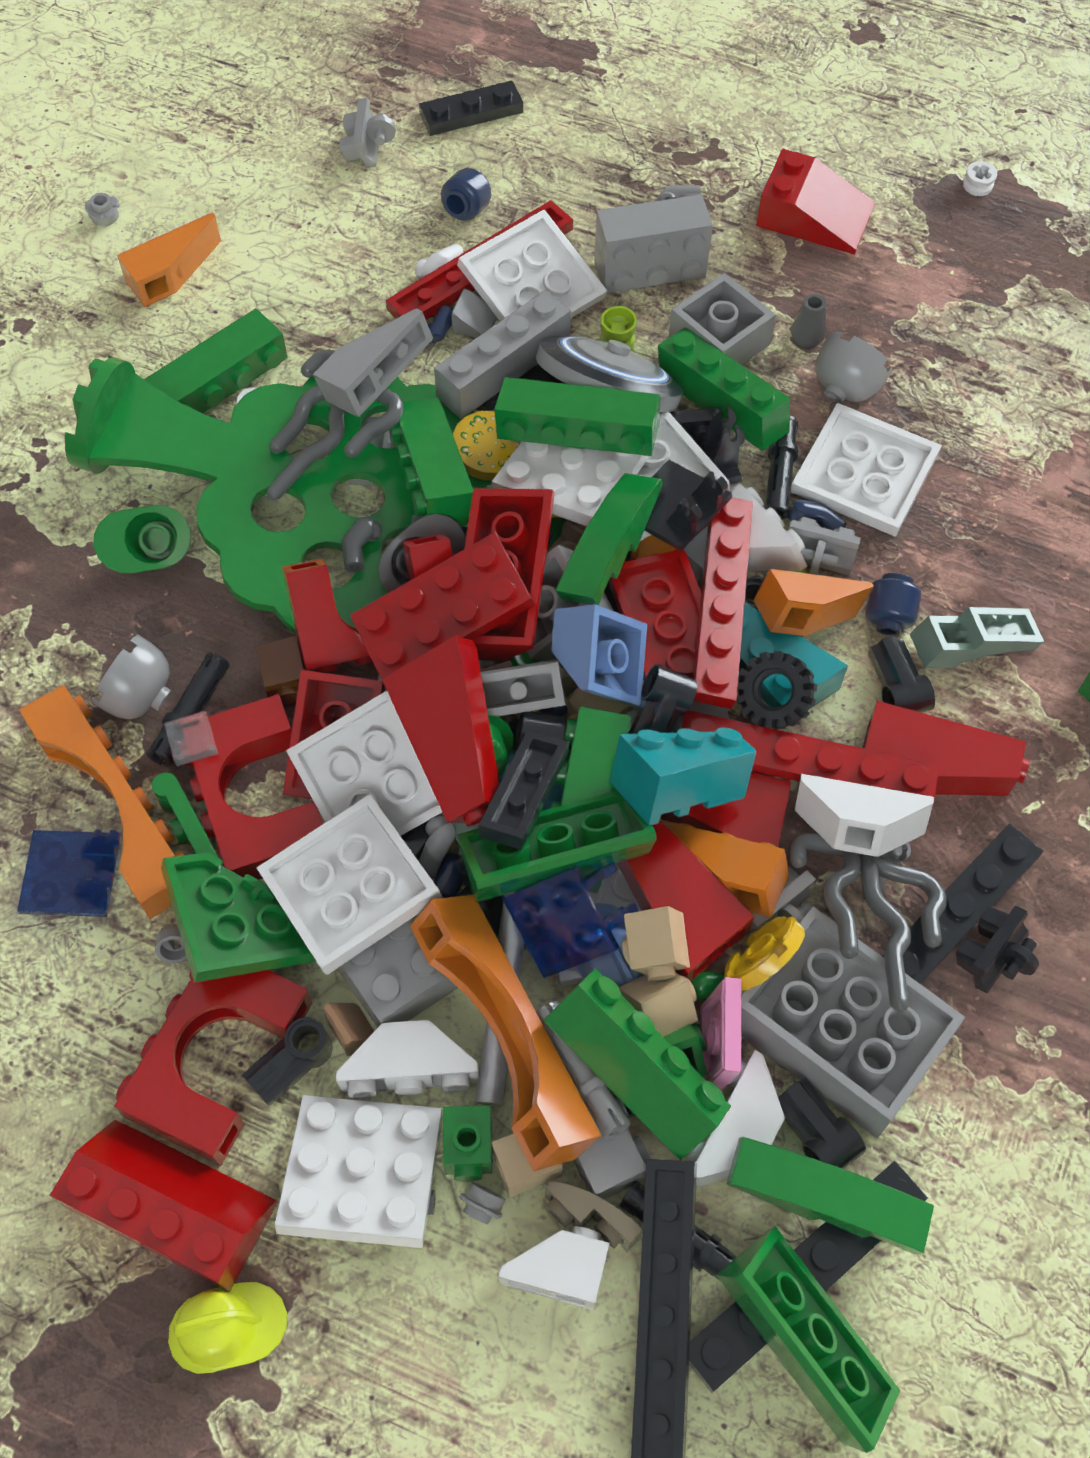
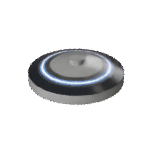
(607, 366)

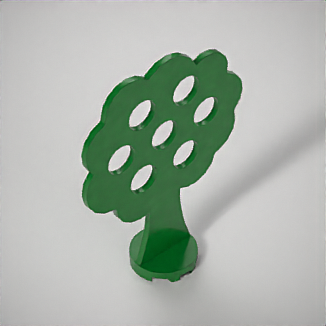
(137, 425)

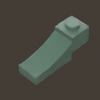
(973, 635)

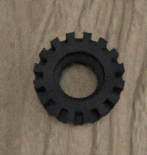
(750, 690)

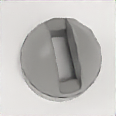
(165, 946)

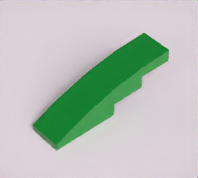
(608, 538)
(830, 1194)

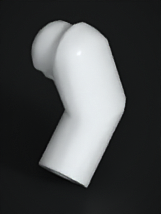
(436, 260)

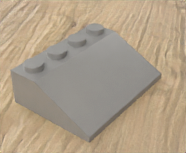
(837, 1028)

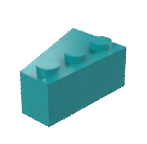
(777, 688)
(681, 770)

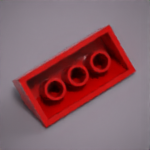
(523, 526)
(165, 1202)

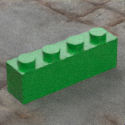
(222, 363)
(719, 381)
(577, 416)
(432, 461)
(591, 757)
(638, 1064)

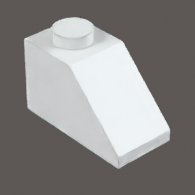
(560, 1267)

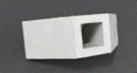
(769, 542)
(860, 815)
(406, 1060)
(753, 1115)

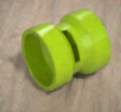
(620, 325)

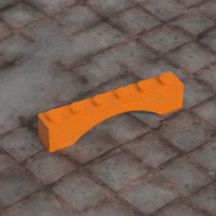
(68, 738)
(548, 1109)

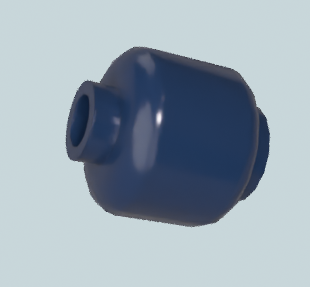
(466, 194)
(893, 603)

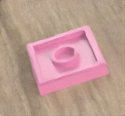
(722, 1032)

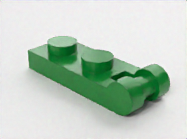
(186, 824)

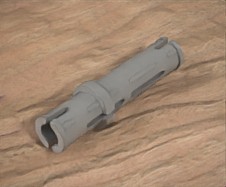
(591, 1088)

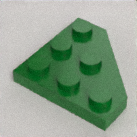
(229, 920)

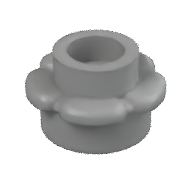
(102, 209)
(482, 1203)

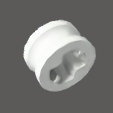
(982, 186)

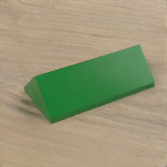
(569, 835)
(812, 1339)

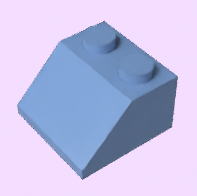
(601, 651)

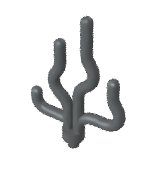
(335, 433)
(871, 868)

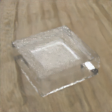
(191, 738)

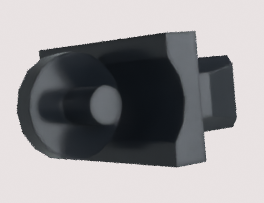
(1004, 954)

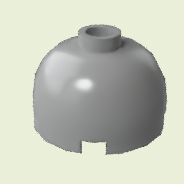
(850, 369)
(134, 682)

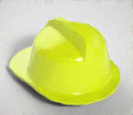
(227, 1328)

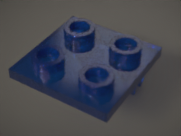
(69, 873)
(562, 920)

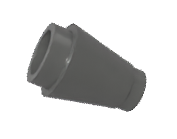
(810, 322)

